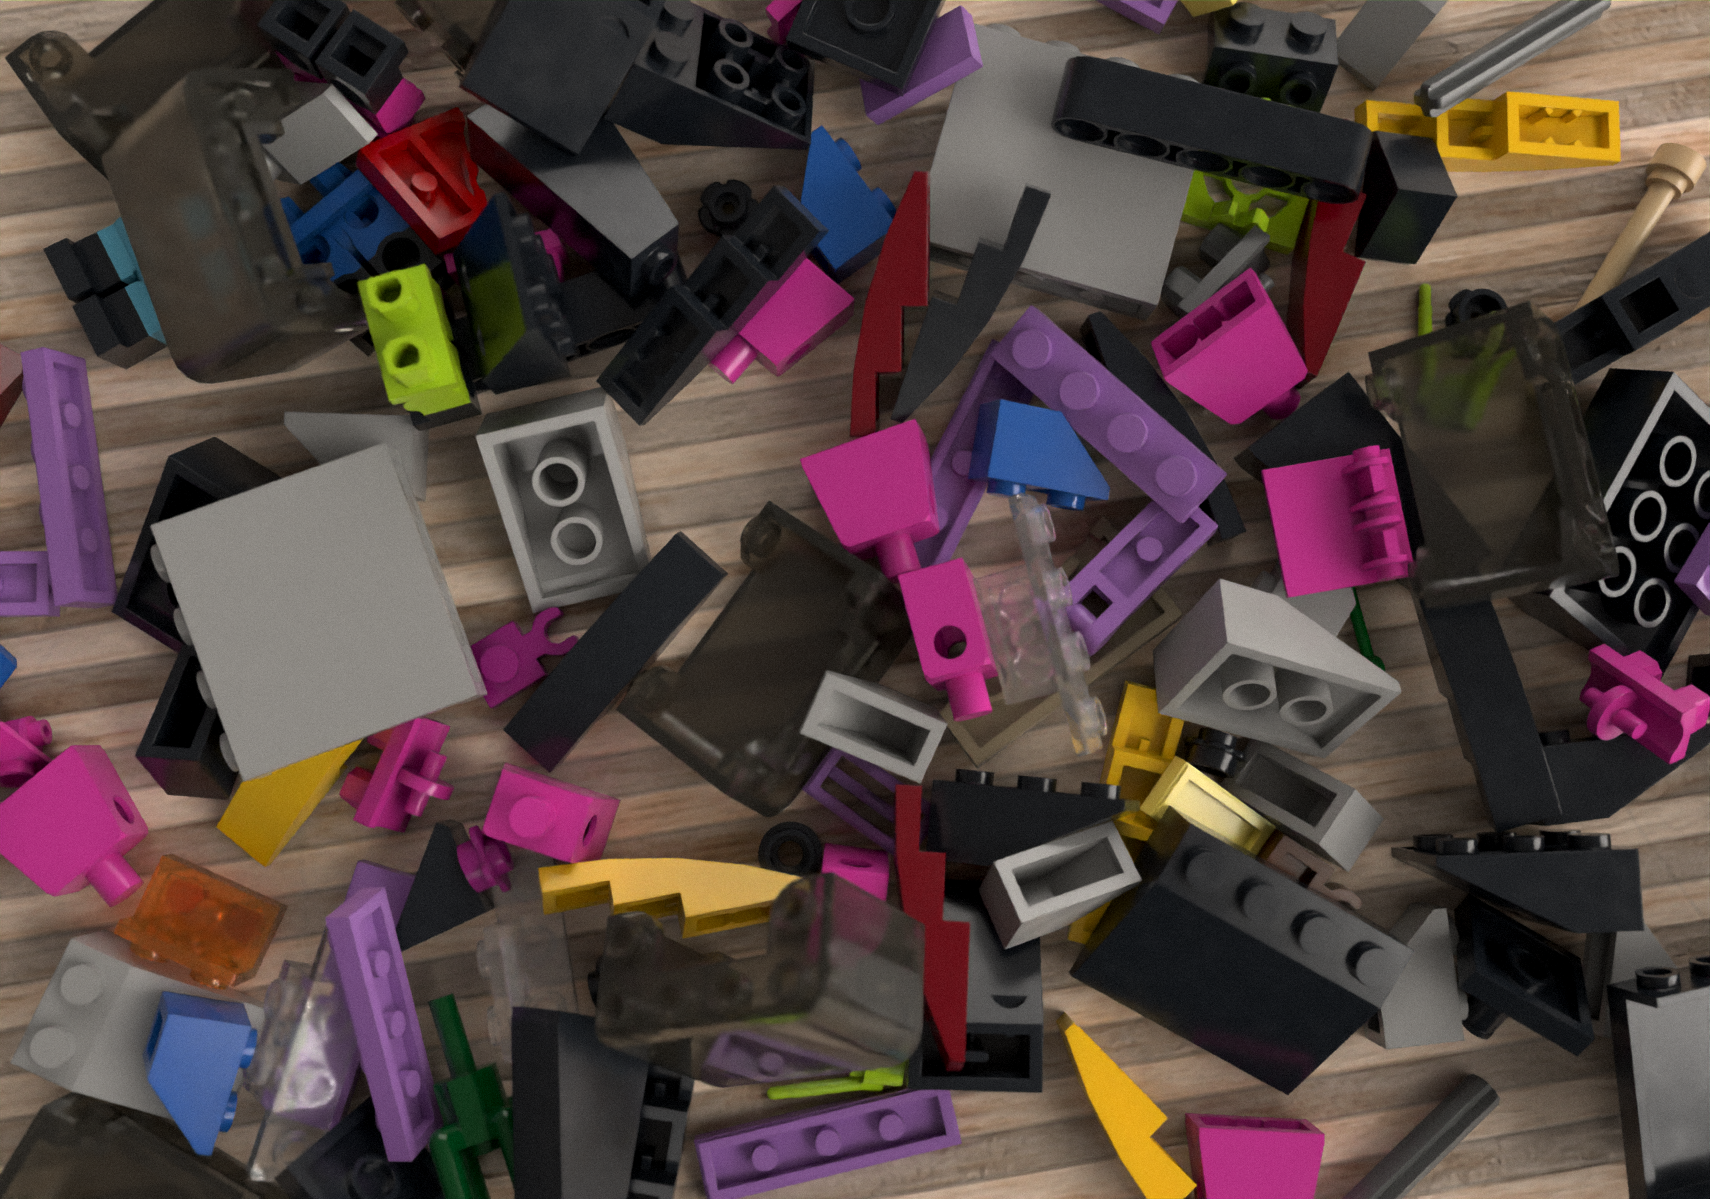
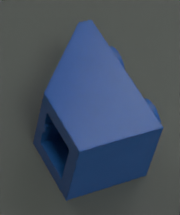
(845, 206)
(1034, 451)
(194, 1062)

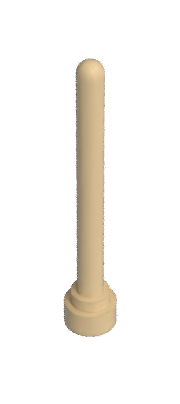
(1670, 174)

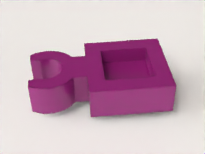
(511, 659)

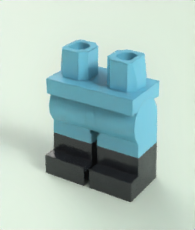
(109, 295)

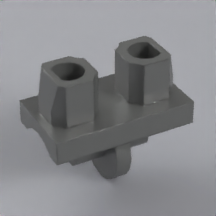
(1230, 256)

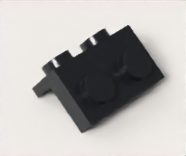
(1272, 54)

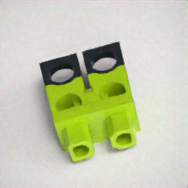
(419, 347)

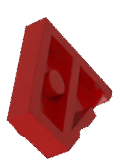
(428, 178)

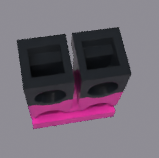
(346, 49)

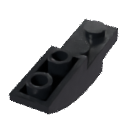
(1638, 310)

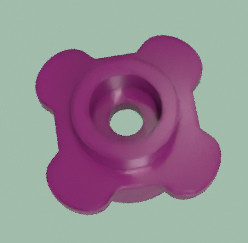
(485, 861)

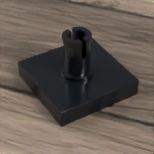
(866, 37)
(1519, 977)
(354, 1165)

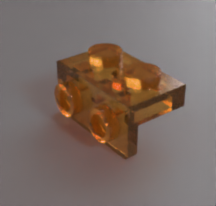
(202, 923)

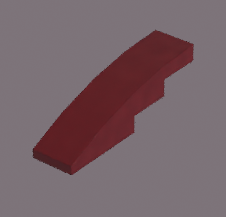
(1321, 279)
(898, 282)
(946, 954)

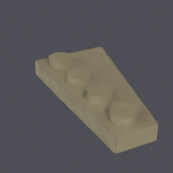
(992, 733)

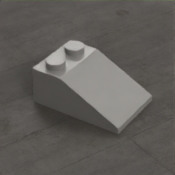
(566, 497)
(1266, 673)
(99, 1018)

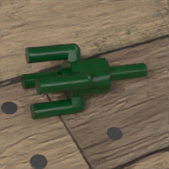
(472, 1108)

